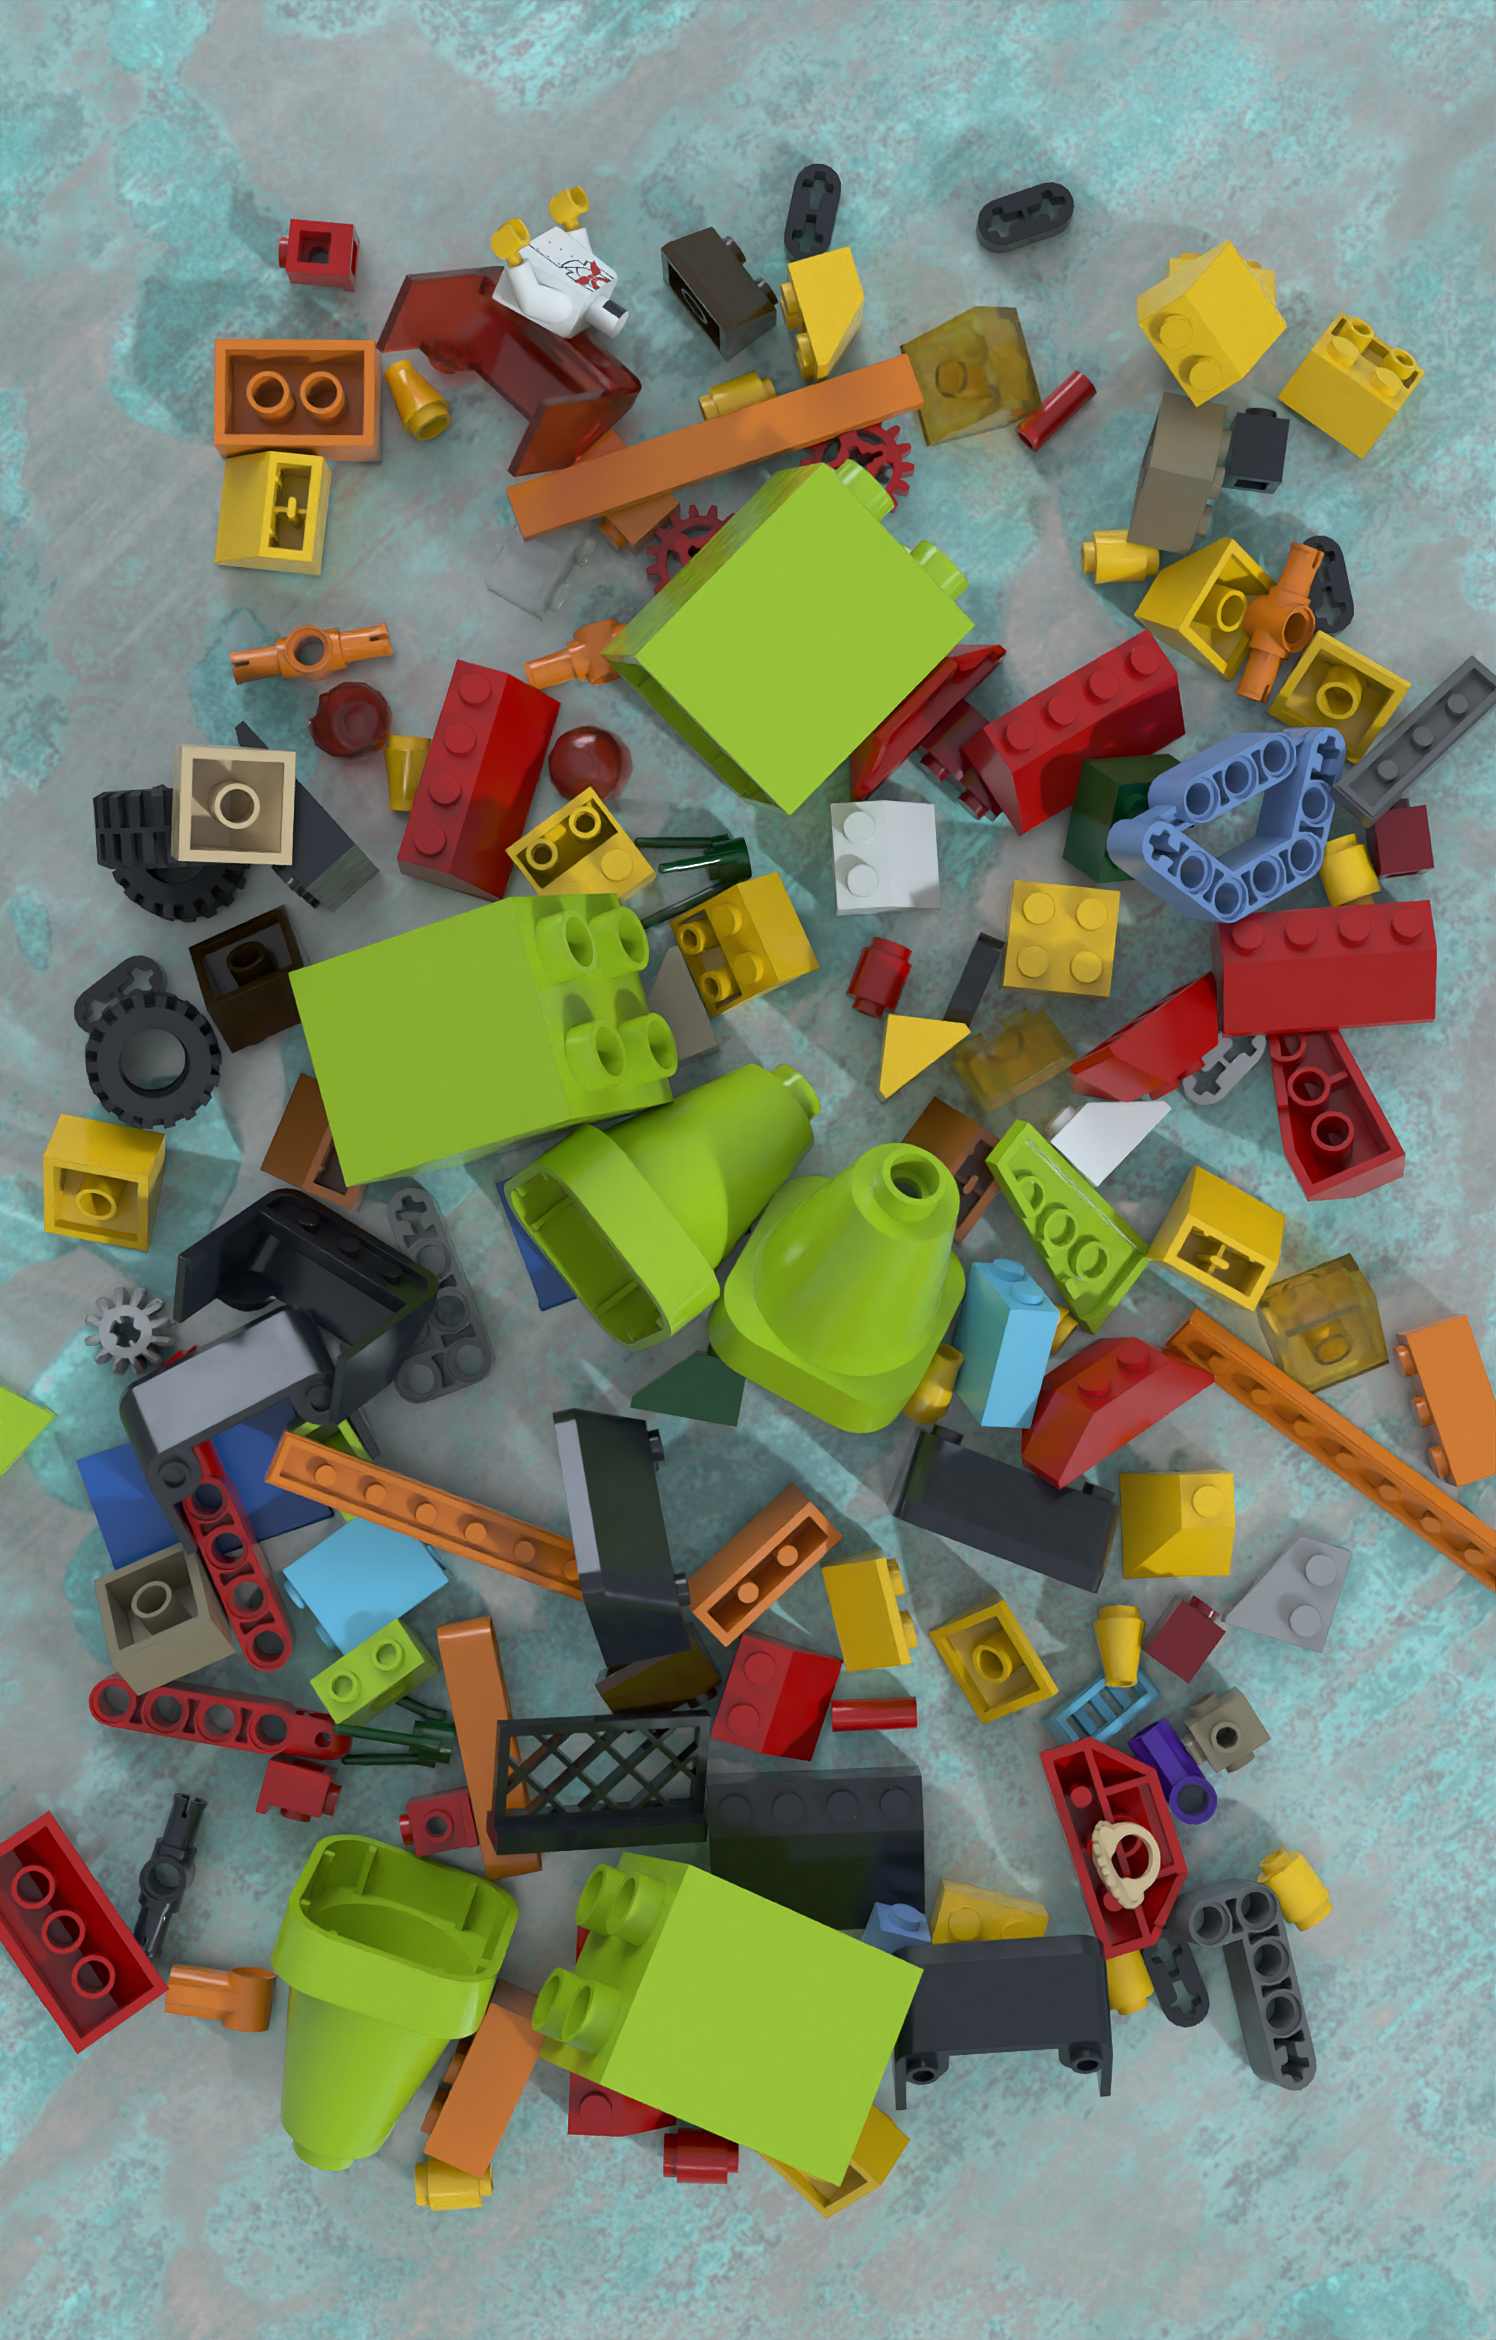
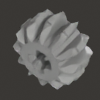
(115, 1341)

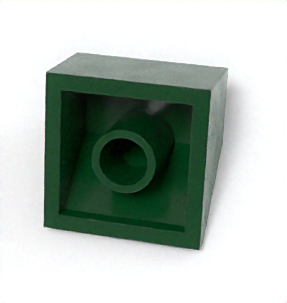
(695, 1389)

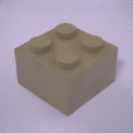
(1179, 474)
(163, 1618)

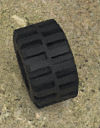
(136, 830)
(186, 899)
(160, 1105)

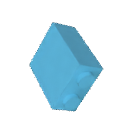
(1005, 1343)
(363, 1581)

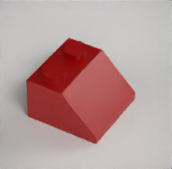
(775, 1696)

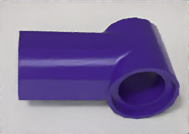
(1175, 1767)

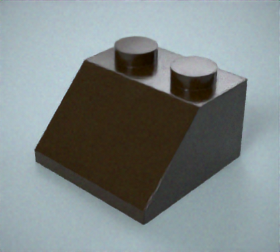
(718, 290)
(248, 978)
(661, 1681)

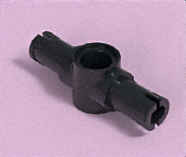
(177, 1850)

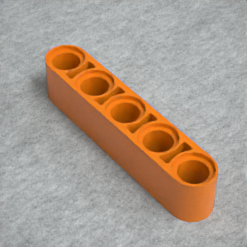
(477, 1701)

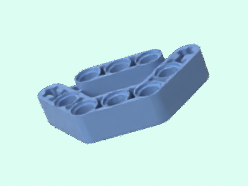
(1291, 832)

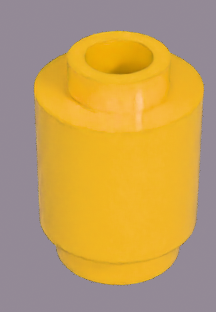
(735, 395)
(1115, 560)
(1348, 873)
(1297, 1887)
(1128, 1983)
(448, 2187)

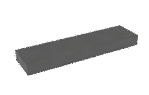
(1417, 743)

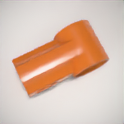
(236, 1997)

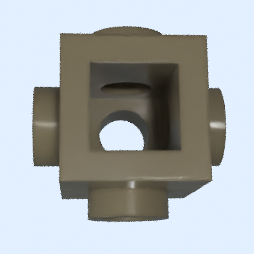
(1241, 1737)

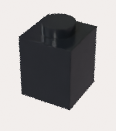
(1256, 451)

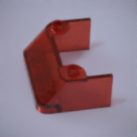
(561, 385)

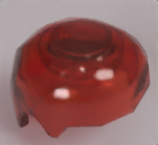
(351, 721)
(590, 758)

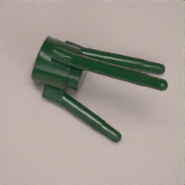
(722, 860)
(429, 1741)

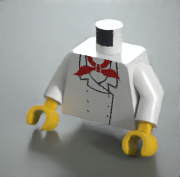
(556, 274)

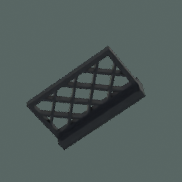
(592, 1823)

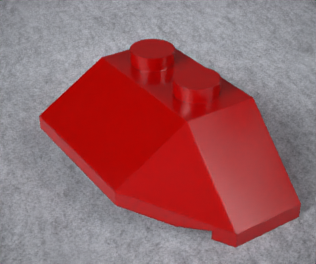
(919, 715)
(1153, 1048)
(1104, 1402)
(1103, 1784)

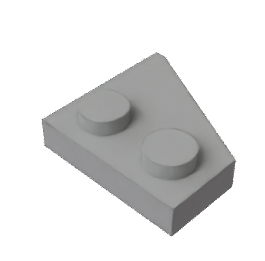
(1295, 1595)

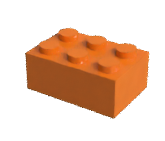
(298, 398)
(484, 2082)

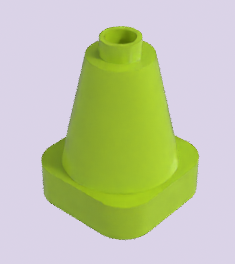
(664, 1197)
(846, 1288)
(381, 1975)

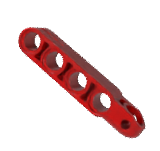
(247, 1567)
(303, 1725)

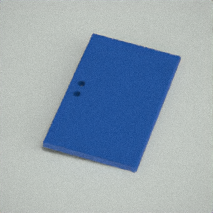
(136, 1523)

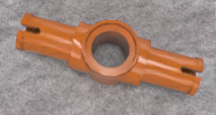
(1279, 622)
(284, 656)
(579, 659)

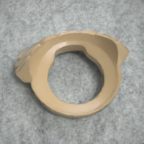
(1105, 1840)

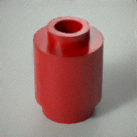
(879, 977)
(699, 2156)

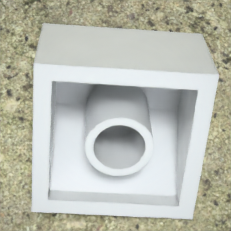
(884, 857)
(1102, 1134)

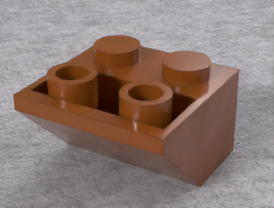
(305, 1149)
(963, 1149)

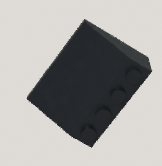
(324, 858)
(821, 1839)

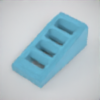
(1063, 1733)

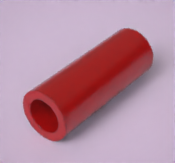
(1057, 411)
(874, 1714)

